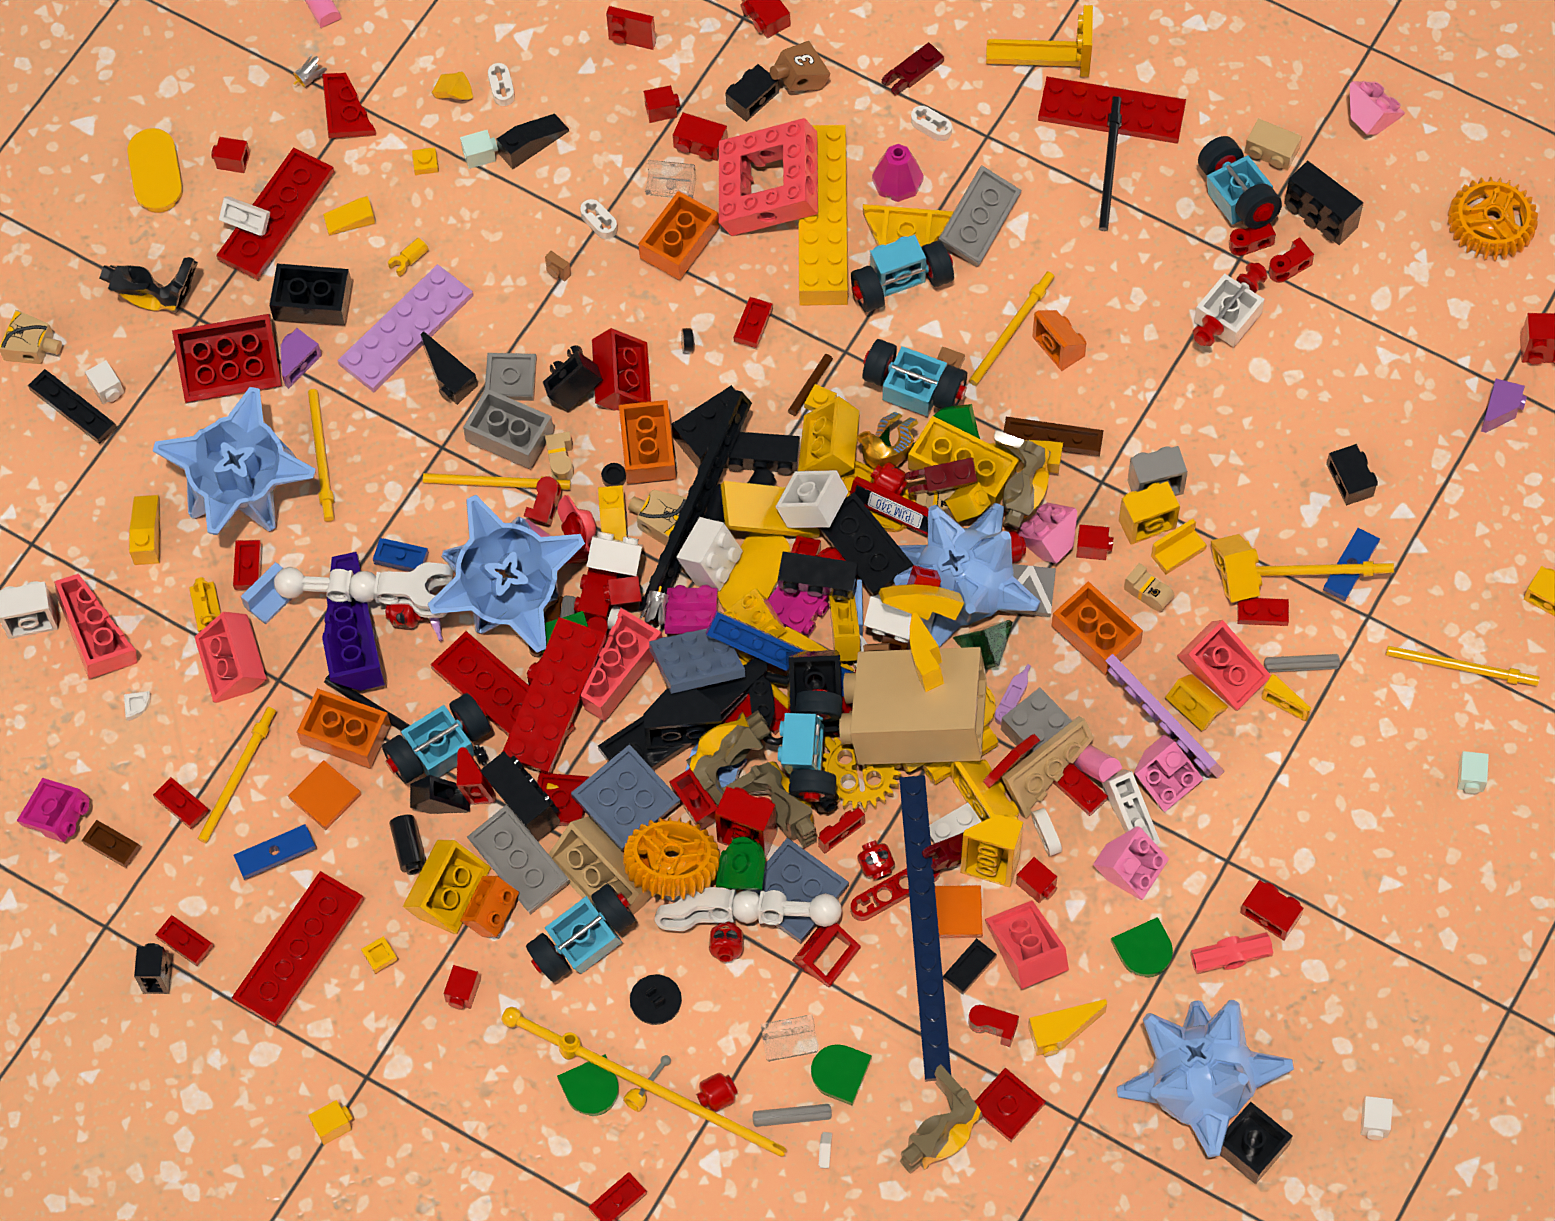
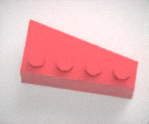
(93, 631)
(619, 664)

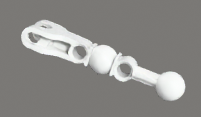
(385, 587)
(724, 905)

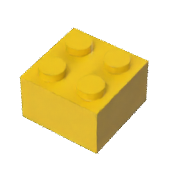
(1149, 512)

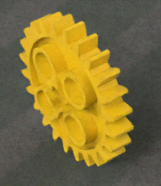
(844, 772)

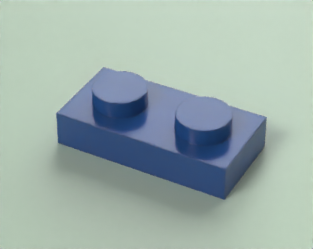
(399, 555)

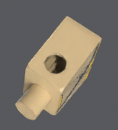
(28, 340)
(657, 514)

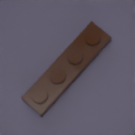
(1074, 438)

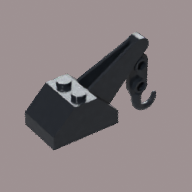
(689, 714)

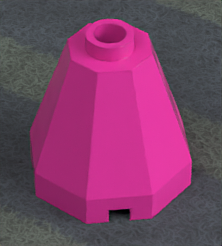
(897, 174)

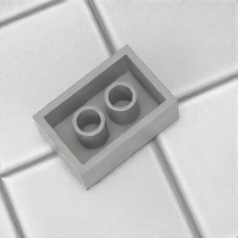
(508, 428)

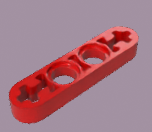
(890, 884)

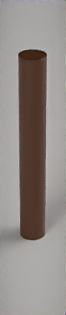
(813, 379)

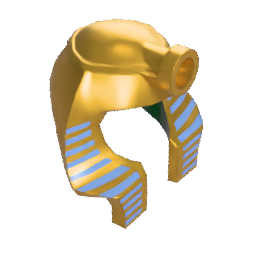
(877, 447)

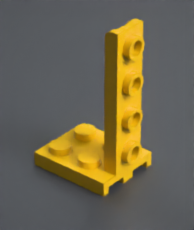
(1047, 52)

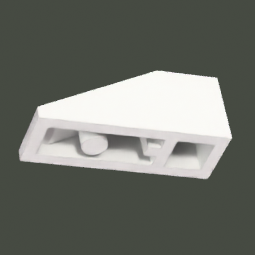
(1129, 803)

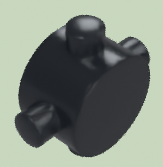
(480, 755)

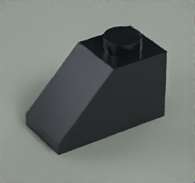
(437, 796)

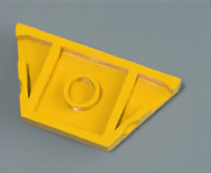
(892, 223)

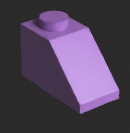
(297, 356)
(1503, 404)

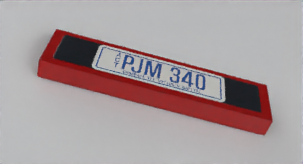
(891, 504)

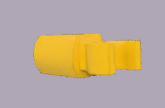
(408, 256)

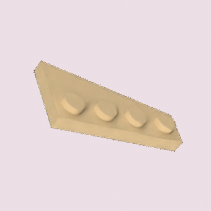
(1038, 771)

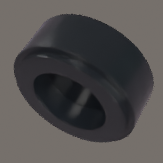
(687, 340)
(613, 475)

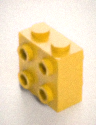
(757, 612)

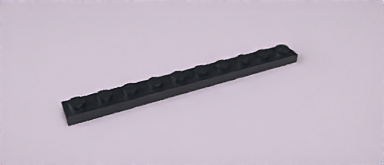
(699, 493)

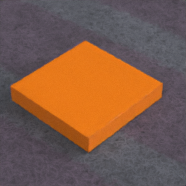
(324, 794)
(959, 911)

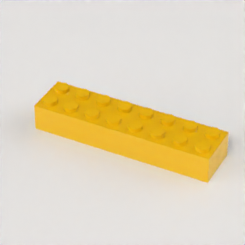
(825, 234)

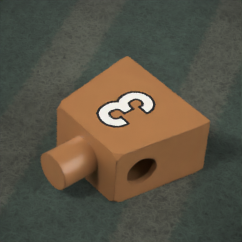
(800, 68)

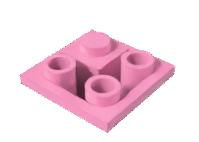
(1372, 107)
(1050, 531)
(1166, 772)
(1131, 862)

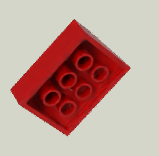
(227, 357)

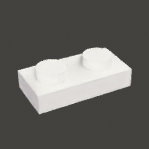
(244, 216)
(953, 823)

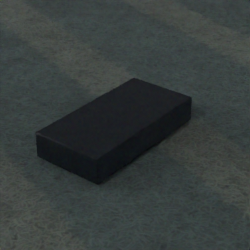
(969, 966)

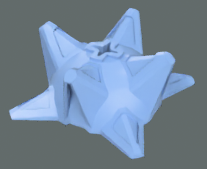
(235, 466)
(524, 557)
(972, 563)
(1203, 1071)

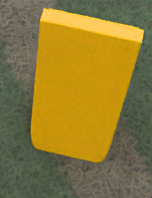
(349, 216)
(1283, 697)

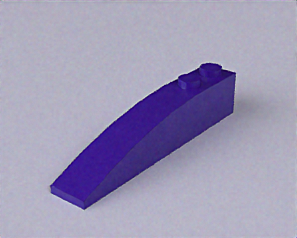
(350, 638)

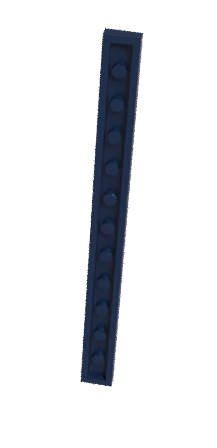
(924, 926)

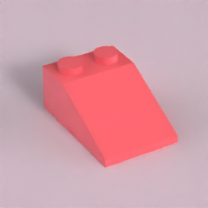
(1224, 664)
(1028, 944)

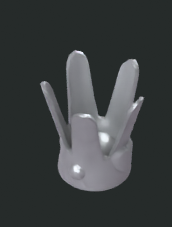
(304, 74)
(655, 601)

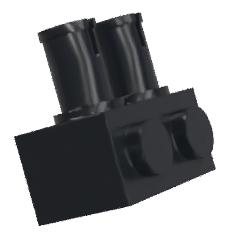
(572, 379)

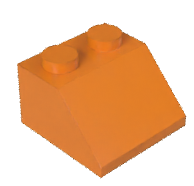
(1058, 338)

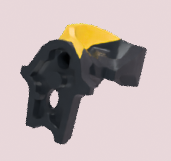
(139, 287)

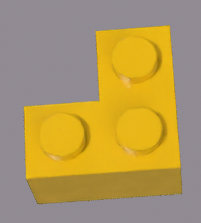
(1237, 566)

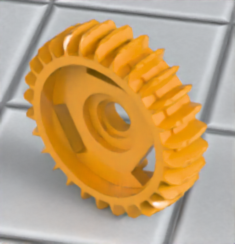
(1503, 233)
(671, 874)

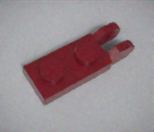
(913, 68)
(944, 476)
(948, 851)

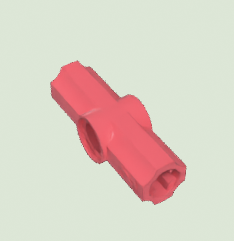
(1231, 952)

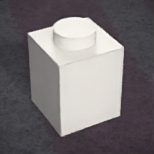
(104, 382)
(1376, 1117)

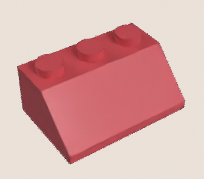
(230, 656)

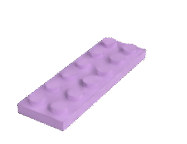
(398, 332)
(1168, 723)

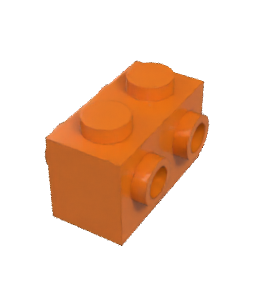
(489, 906)

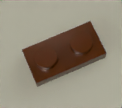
(111, 843)

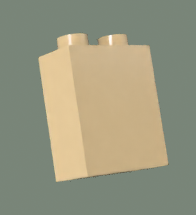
(903, 723)

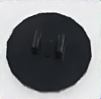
(655, 999)

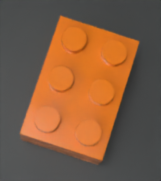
(678, 235)
(647, 441)
(1096, 627)
(343, 728)

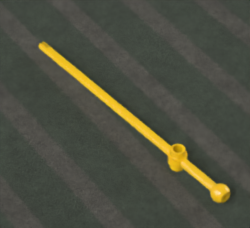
(570, 1046)

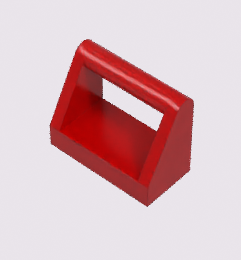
(472, 781)
(816, 944)

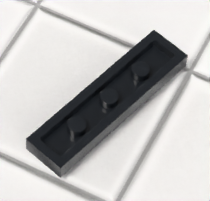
(72, 406)

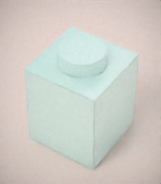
(478, 149)
(1473, 772)

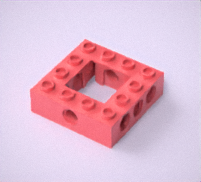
(797, 198)

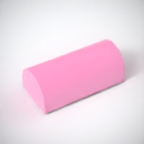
(323, 11)
(1097, 764)

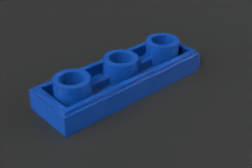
(1358, 550)
(259, 857)

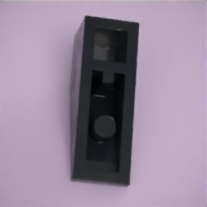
(529, 139)
(451, 375)

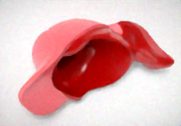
(577, 522)

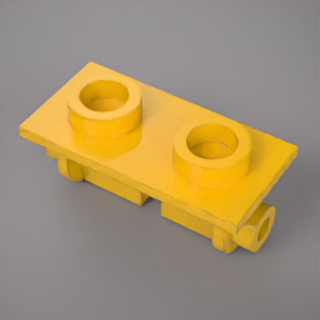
(204, 602)

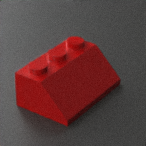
(623, 369)

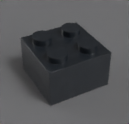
(1254, 1142)

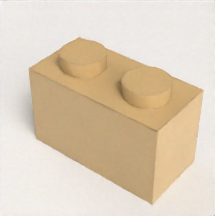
(1272, 144)

